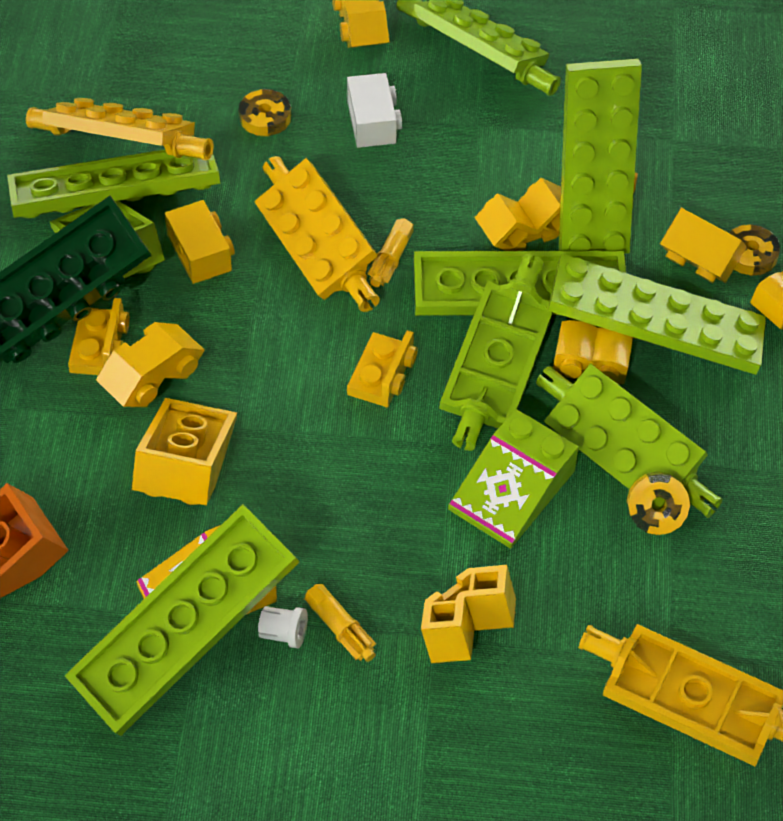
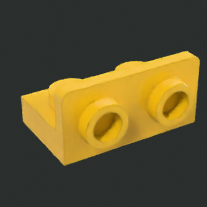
(97, 338)
(382, 368)

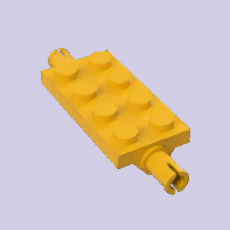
(133, 125)
(317, 232)
(690, 691)

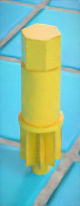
(390, 253)
(345, 628)

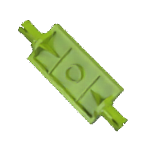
(487, 38)
(497, 354)
(624, 434)

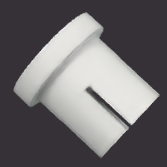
(283, 625)

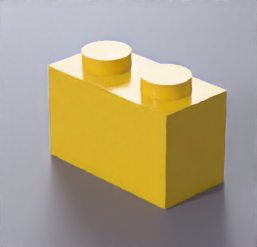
(199, 241)
(703, 246)

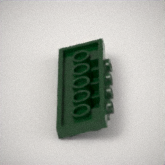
(66, 277)

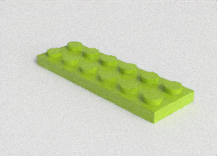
(599, 155)
(119, 177)
(456, 279)
(658, 314)
(181, 620)

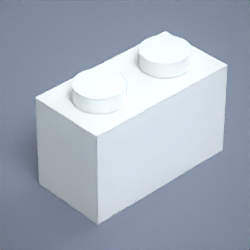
(372, 110)

